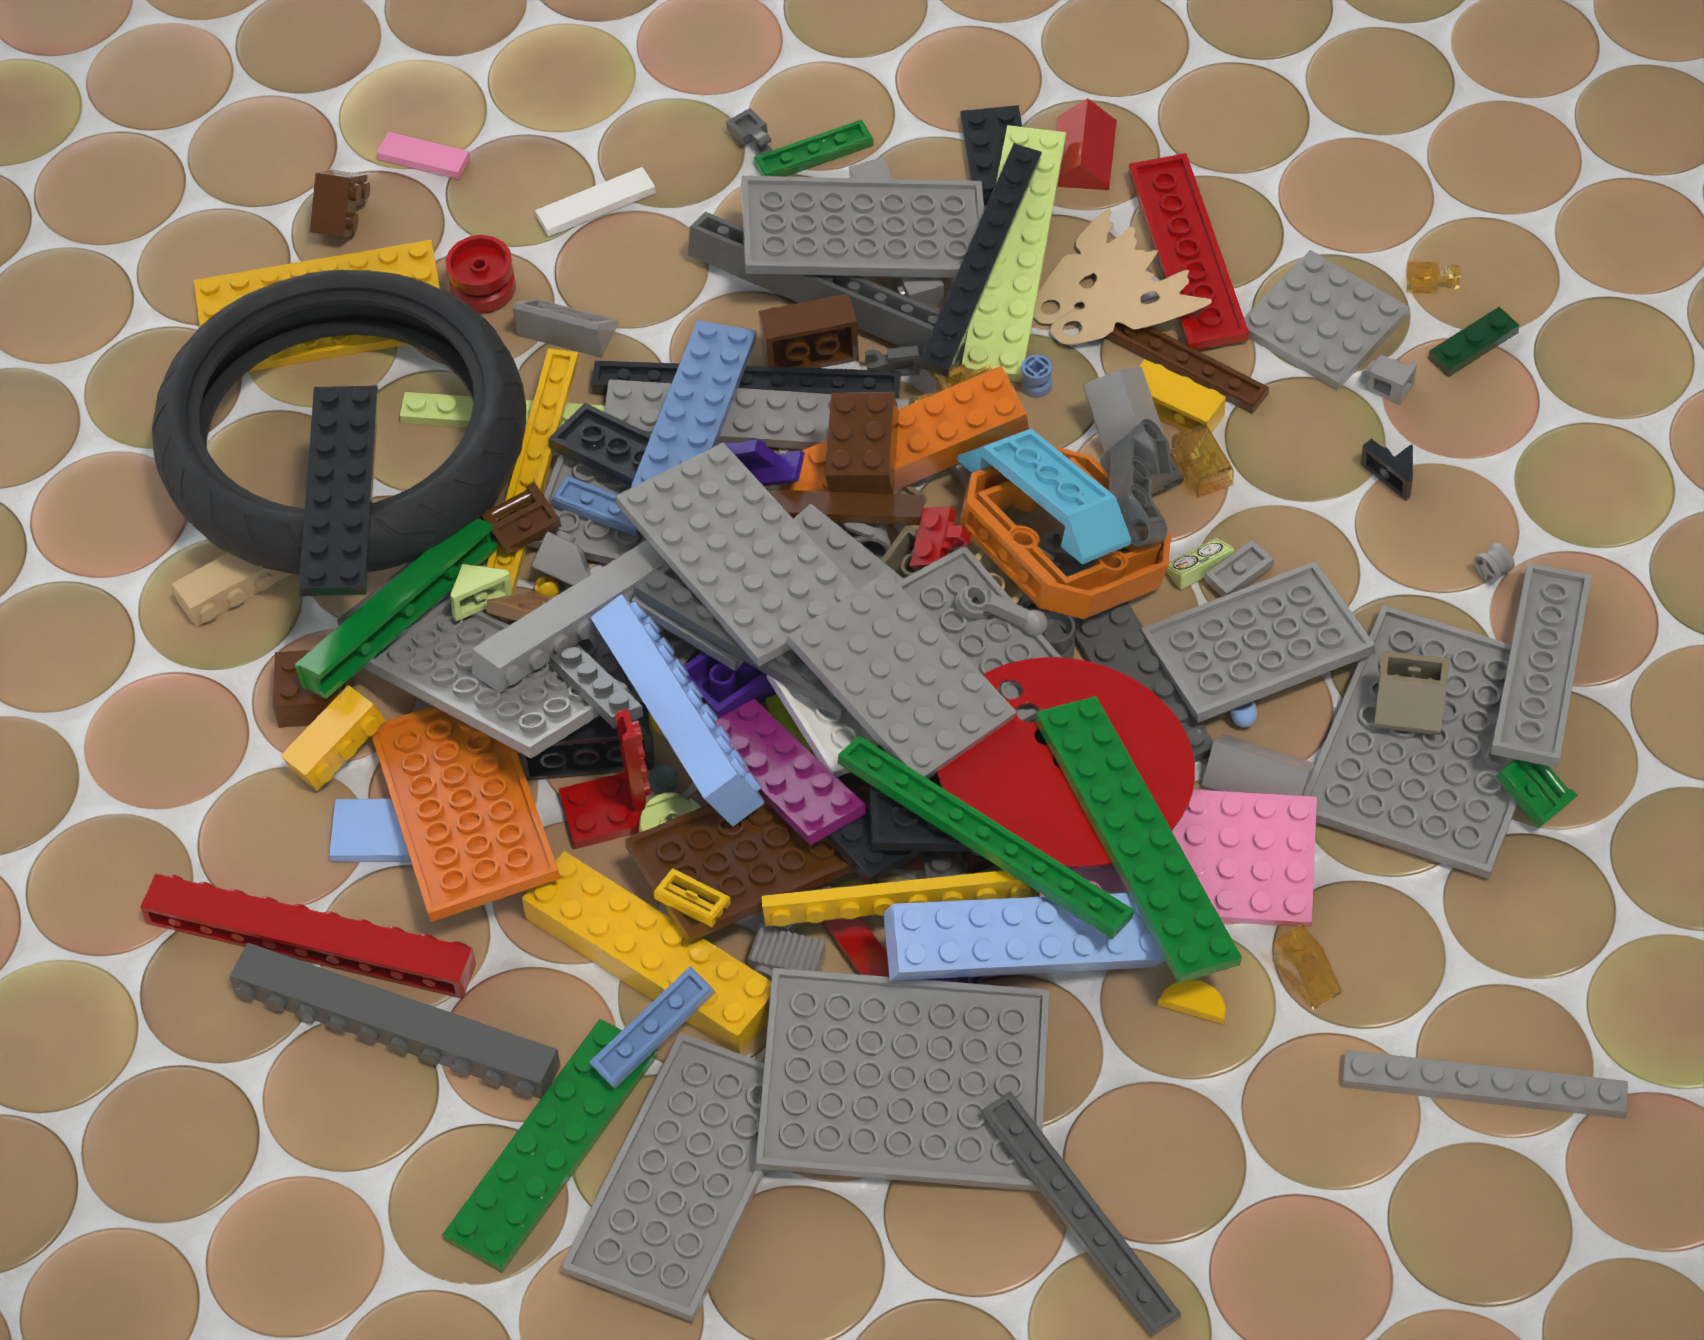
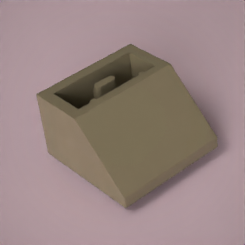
(1411, 692)

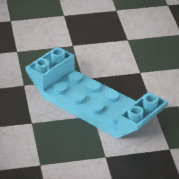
(1059, 486)

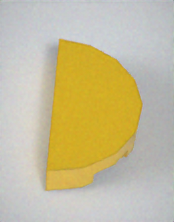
(1195, 999)

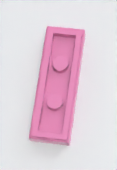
(423, 155)

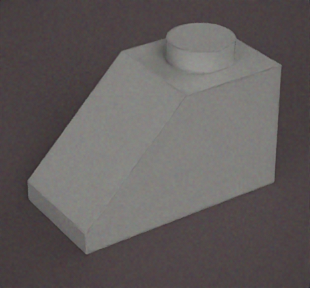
(562, 558)

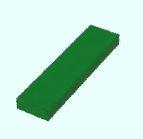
(815, 150)

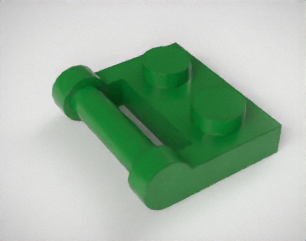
(1536, 789)

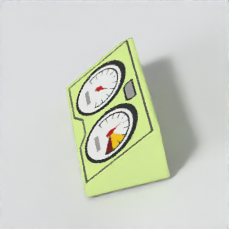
(1194, 564)

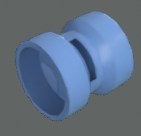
(1036, 376)

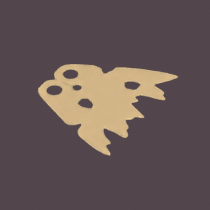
(1116, 291)

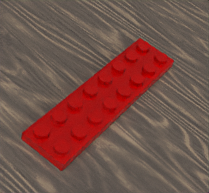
(1187, 242)

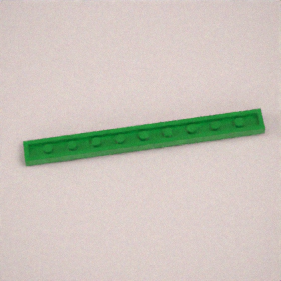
(986, 837)

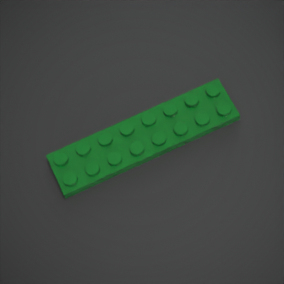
(542, 1155)

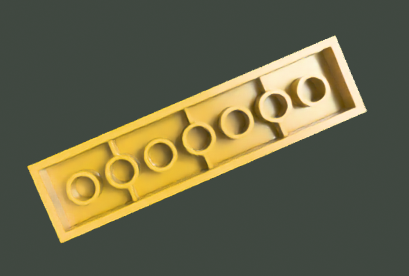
(648, 949)

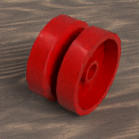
(481, 272)

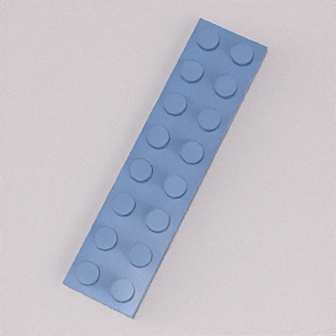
(698, 397)

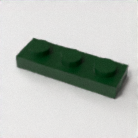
(1473, 341)

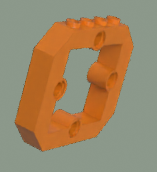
(1015, 549)

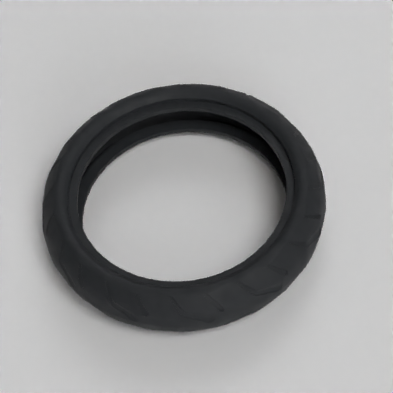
(324, 307)

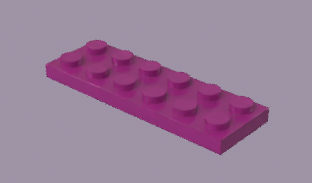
(790, 775)

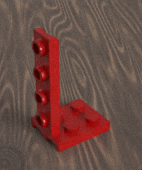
(611, 804)

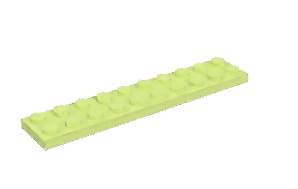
(1007, 308)

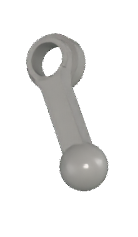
(1032, 621)

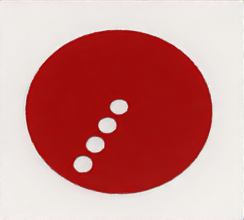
(1025, 792)

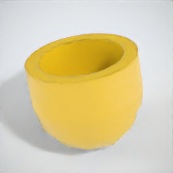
(547, 585)

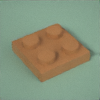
(516, 606)

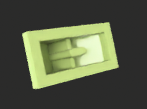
(475, 587)

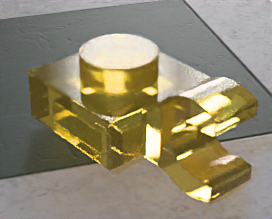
(1426, 278)

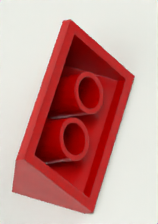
(1087, 147)

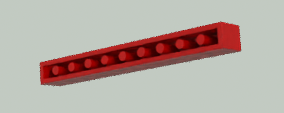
(309, 935)

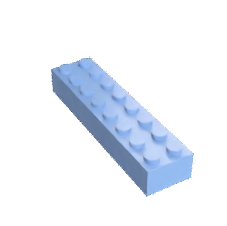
(679, 710)
(1007, 939)

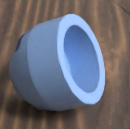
(1244, 715)

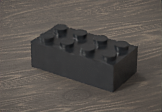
(588, 752)

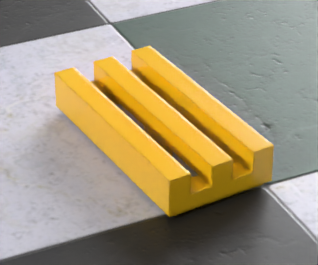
(688, 901)

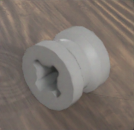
(1494, 562)

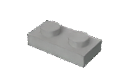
(1239, 569)

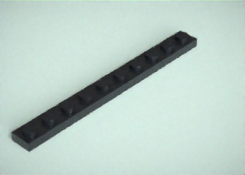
(980, 260)
(759, 377)

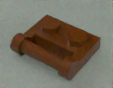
(524, 524)

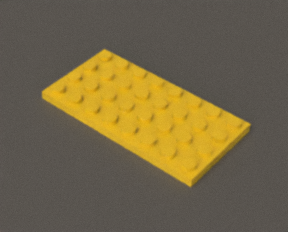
(409, 259)

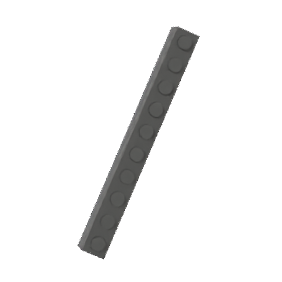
(875, 307)
(395, 1021)

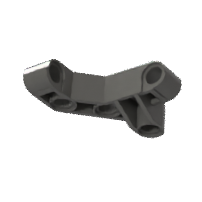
(1136, 470)

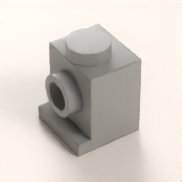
(1390, 378)

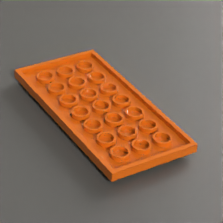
(462, 812)

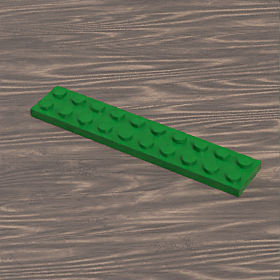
(1138, 840)

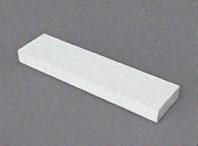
(595, 201)

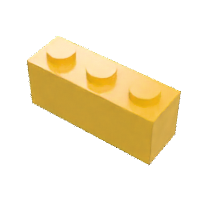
(1181, 400)
(333, 738)

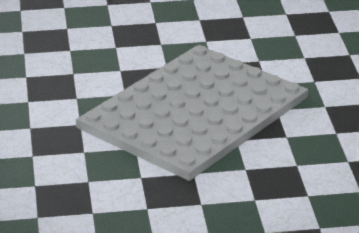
(1420, 788)
(897, 1075)

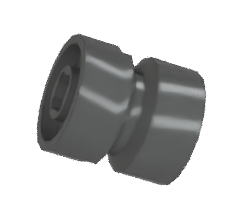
(1060, 633)

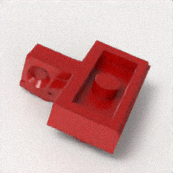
(937, 536)

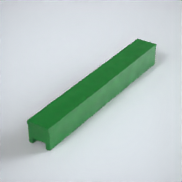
(393, 609)

